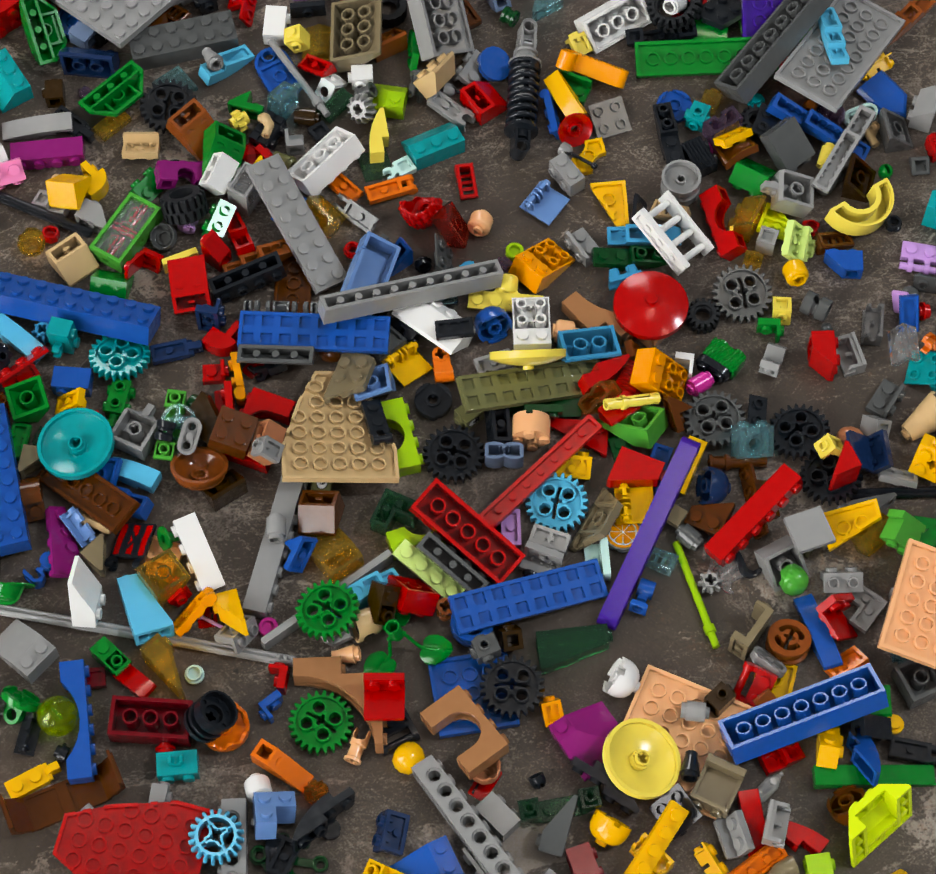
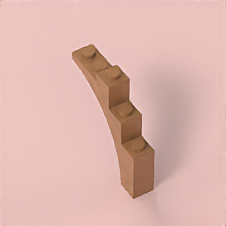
(589, 315)
(331, 675)

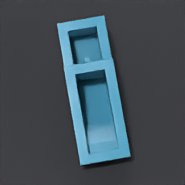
(233, 61)
(139, 475)

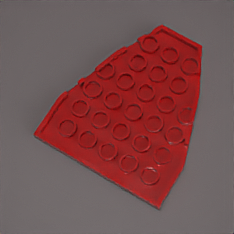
(131, 839)

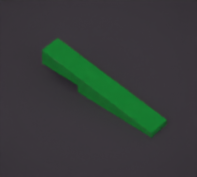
(890, 774)

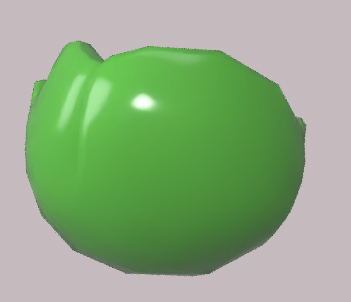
(793, 580)

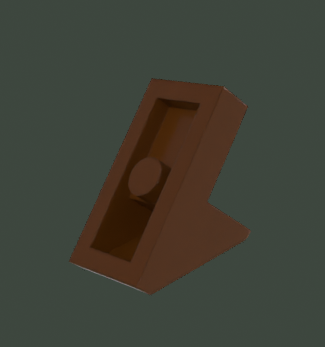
(673, 411)

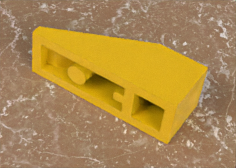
(230, 610)

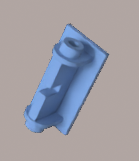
(82, 533)

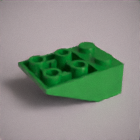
(224, 139)

